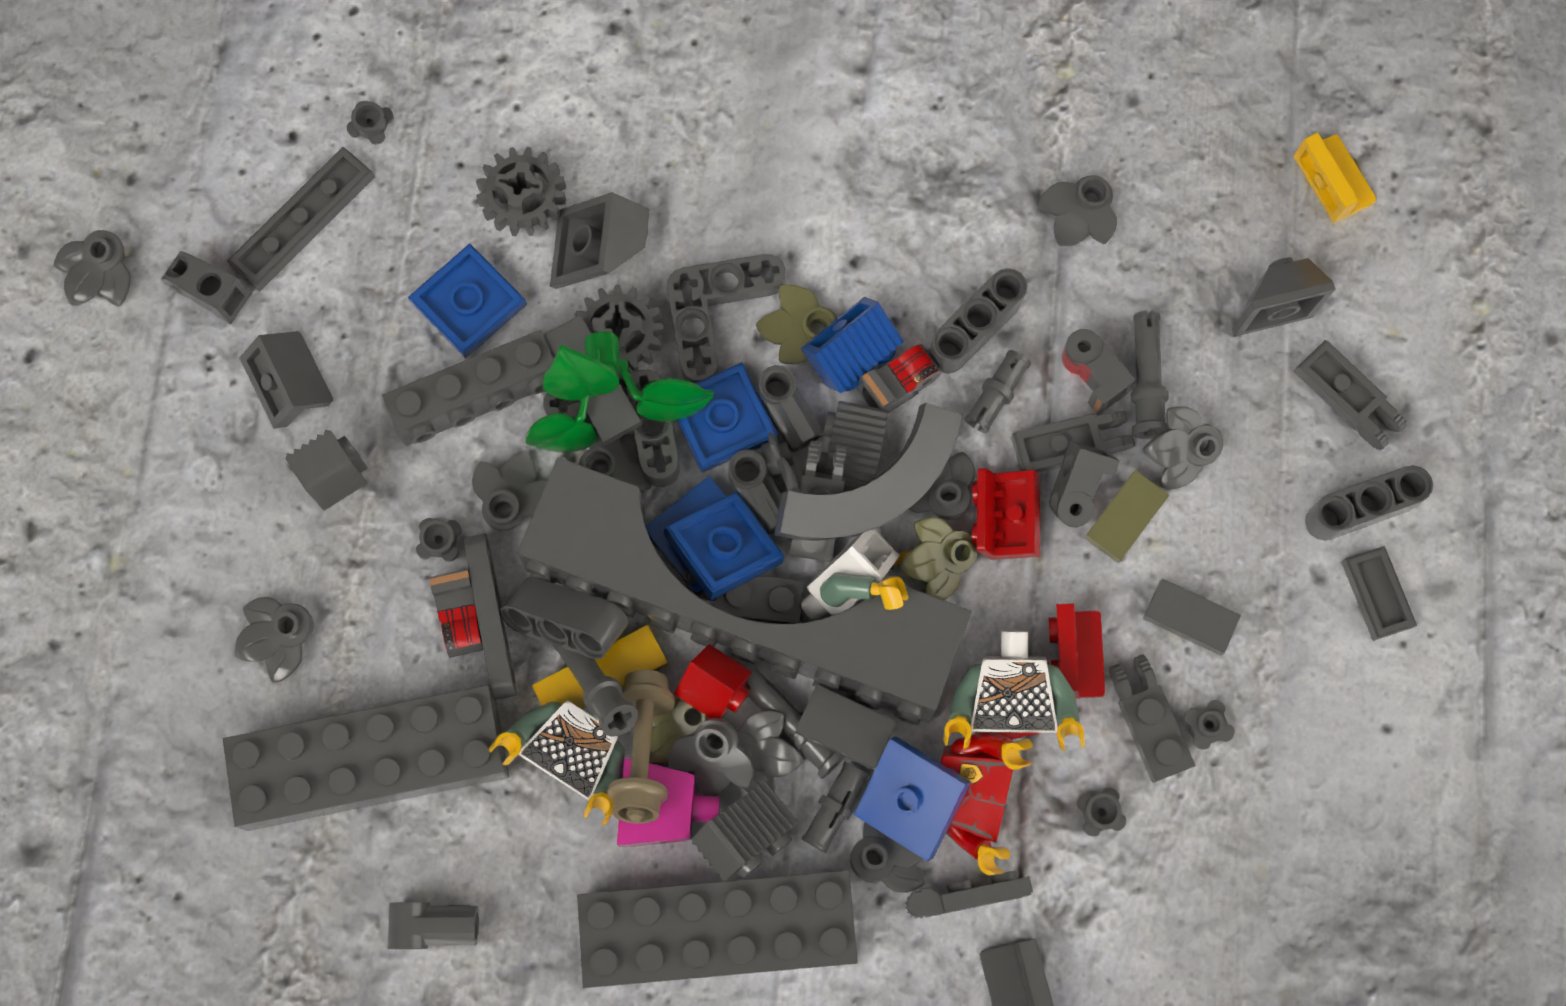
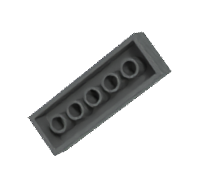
(364, 758)
(716, 929)

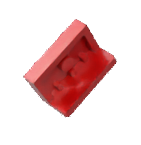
(1007, 514)
(1079, 649)

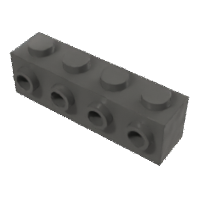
(469, 389)

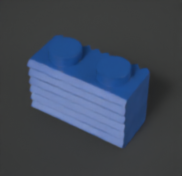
(853, 345)

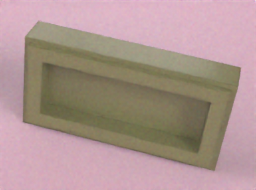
(1126, 516)

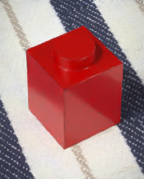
(714, 683)

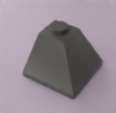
(597, 238)
(1285, 295)

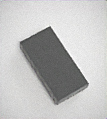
(1378, 593)
(1191, 617)

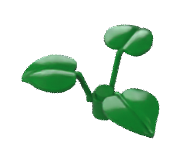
(596, 373)

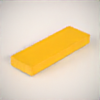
(626, 655)

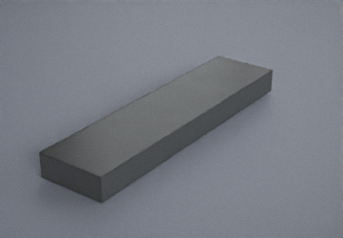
(301, 218)

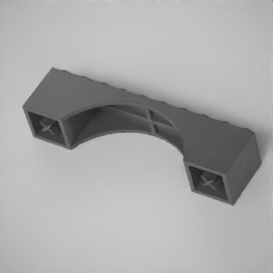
(596, 542)

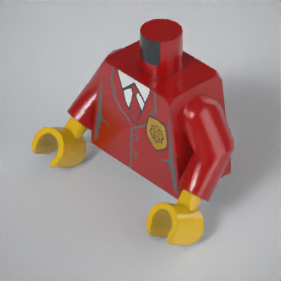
(989, 767)

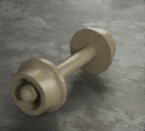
(637, 797)

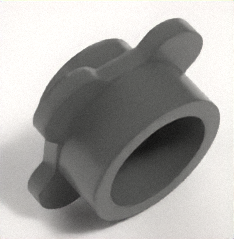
(368, 111)
(430, 530)
(1196, 723)
(1113, 815)

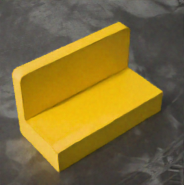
(1334, 176)

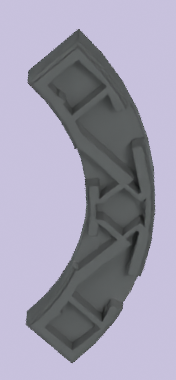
(884, 497)

